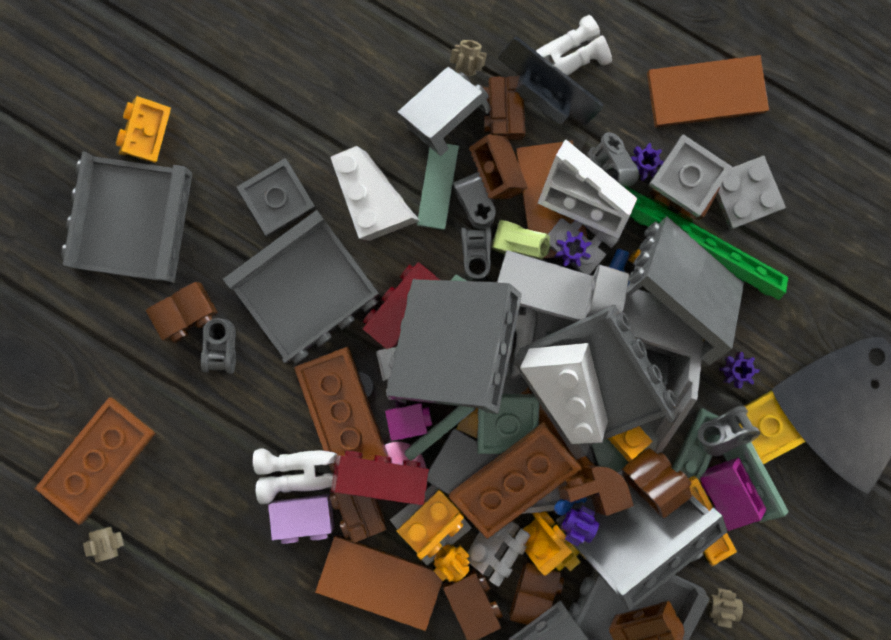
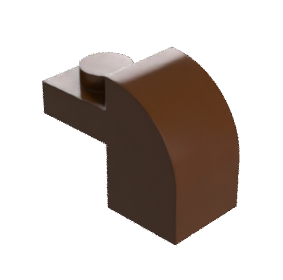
(604, 485)

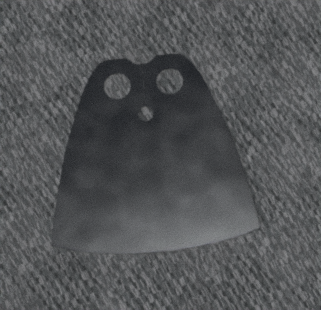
(841, 412)

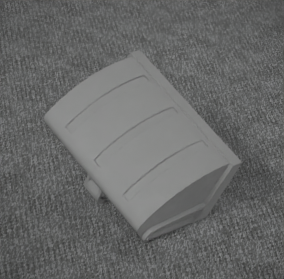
(569, 296)

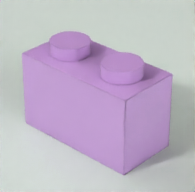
(300, 518)

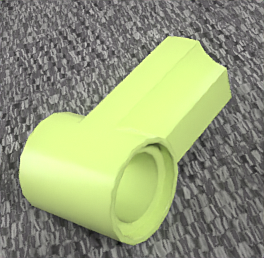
(520, 240)

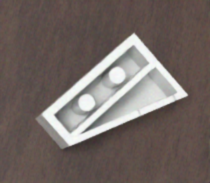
(586, 192)
(370, 196)
(569, 389)

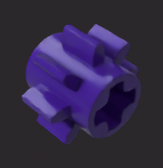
(652, 155)
(581, 248)
(738, 378)
(580, 525)

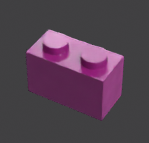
(408, 421)
(733, 494)

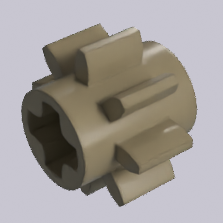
(468, 57)
(103, 544)
(724, 608)

